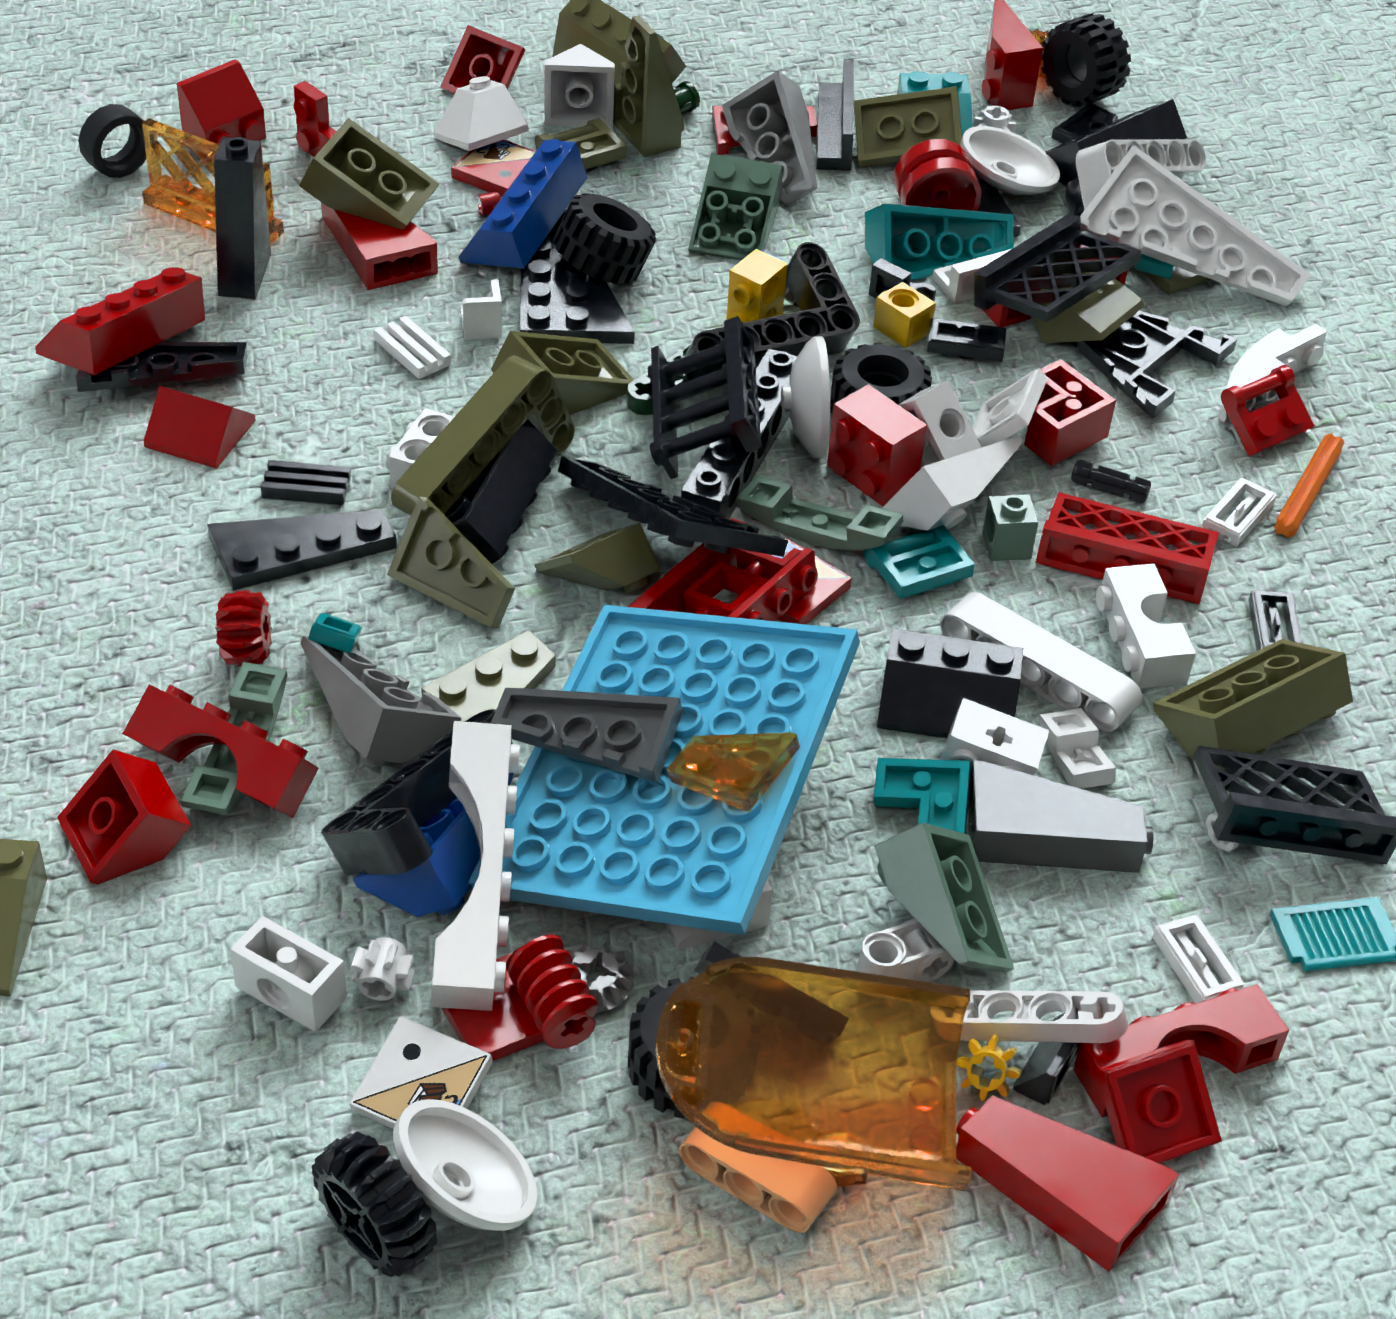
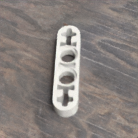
(1032, 1005)

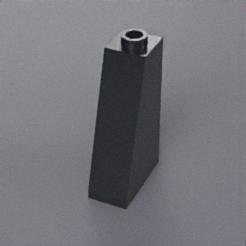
(240, 218)

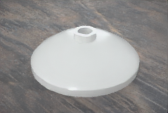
(1009, 161)
(809, 397)
(464, 1165)

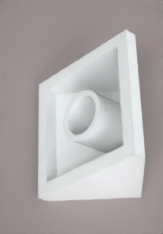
(578, 88)

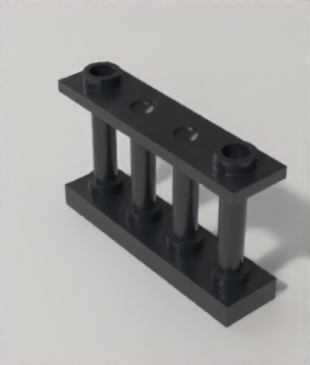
(739, 398)

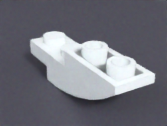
(1272, 351)

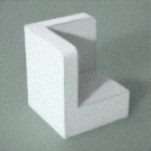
(483, 315)

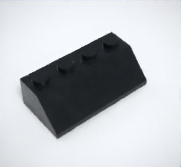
(1154, 122)
(500, 494)

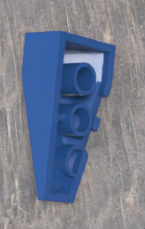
(443, 877)

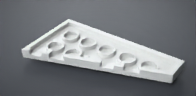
(1175, 224)

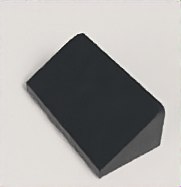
(1046, 1069)

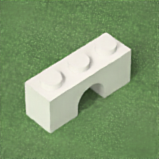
(1134, 606)

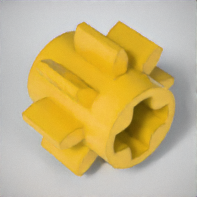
(1001, 1061)

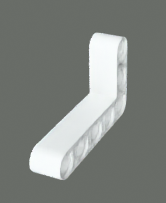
(1099, 161)

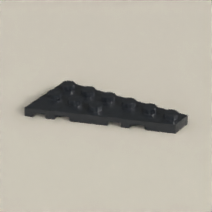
(567, 301)

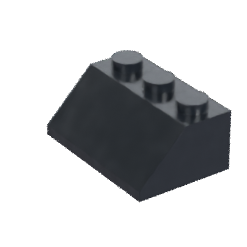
(933, 674)

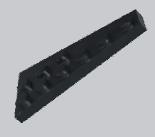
(679, 519)

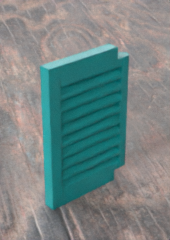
(1336, 933)

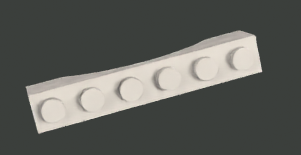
(467, 949)

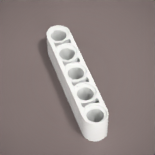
(1048, 663)

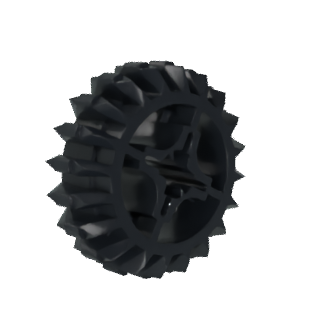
(374, 1204)

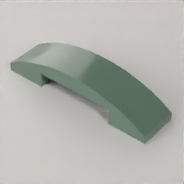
(815, 524)
(252, 698)

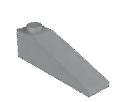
(775, 129)
(375, 707)

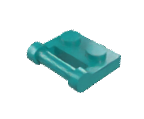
(920, 561)

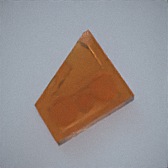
(733, 766)

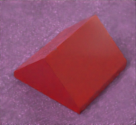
(195, 427)

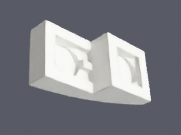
(1076, 749)

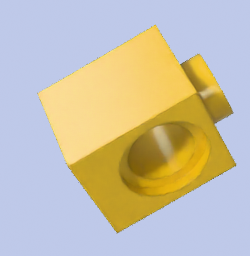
(903, 314)

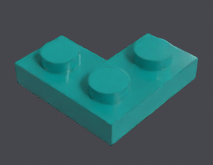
(931, 785)

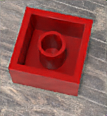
(875, 443)

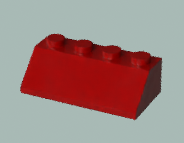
(126, 322)

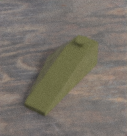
(645, 99)

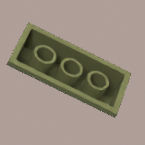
(604, 32)
(1258, 699)

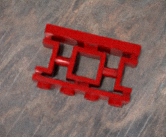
(763, 581)

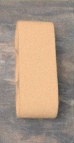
(776, 1187)

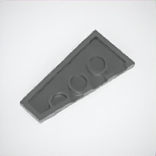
(599, 728)

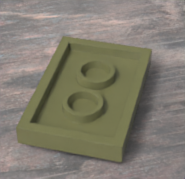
(898, 122)

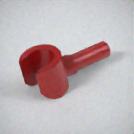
(488, 202)

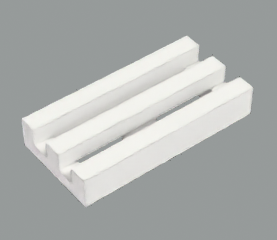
(418, 346)
(1227, 527)
(1190, 962)

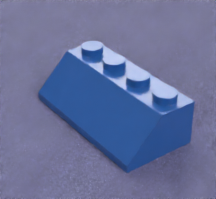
(528, 207)

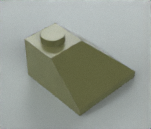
(606, 561)

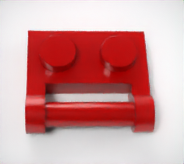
(1270, 423)

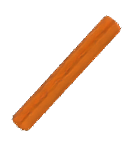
(1309, 486)

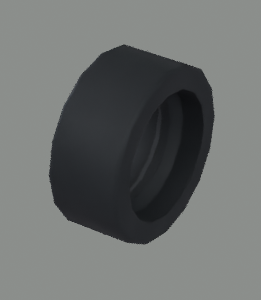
(96, 130)

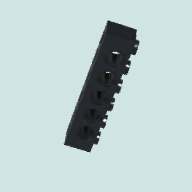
(725, 465)

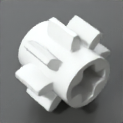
(995, 117)
(382, 969)

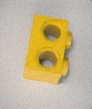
(756, 287)

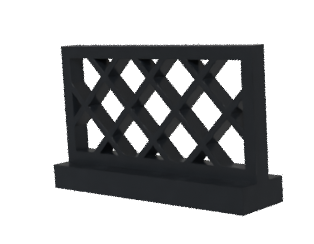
(1044, 255)
(1286, 822)

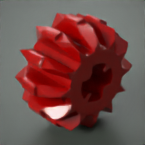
(243, 628)

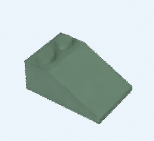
(945, 891)

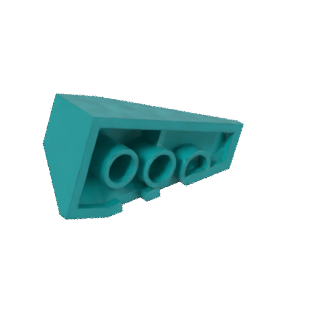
(934, 237)

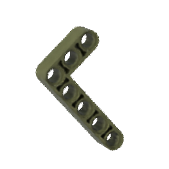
(481, 429)

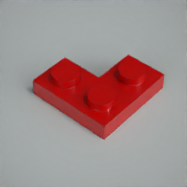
(311, 118)

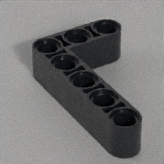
(823, 312)
(384, 826)

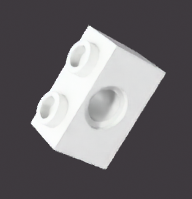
(947, 425)
(289, 973)

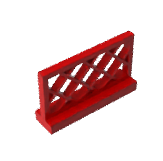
(1075, 549)

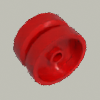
(937, 177)

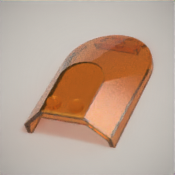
(819, 1066)

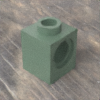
(1010, 527)

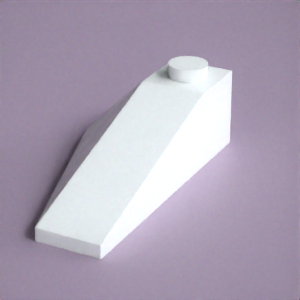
(947, 487)

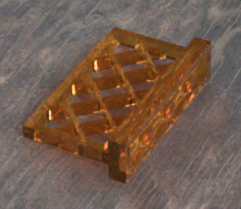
(176, 193)

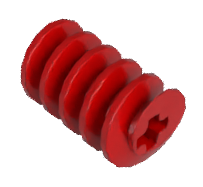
(553, 991)

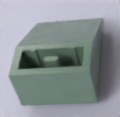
(736, 207)

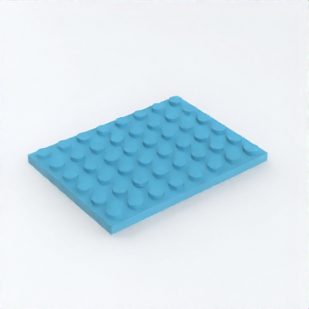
(657, 848)

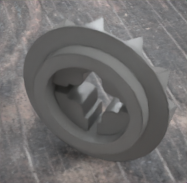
(616, 979)

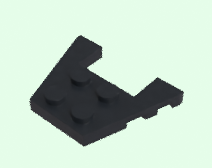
(1141, 348)

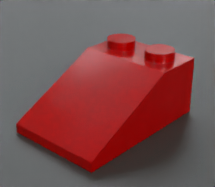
(1010, 61)

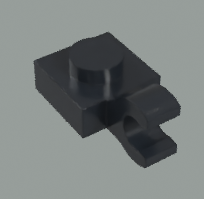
(887, 275)

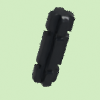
(1111, 481)

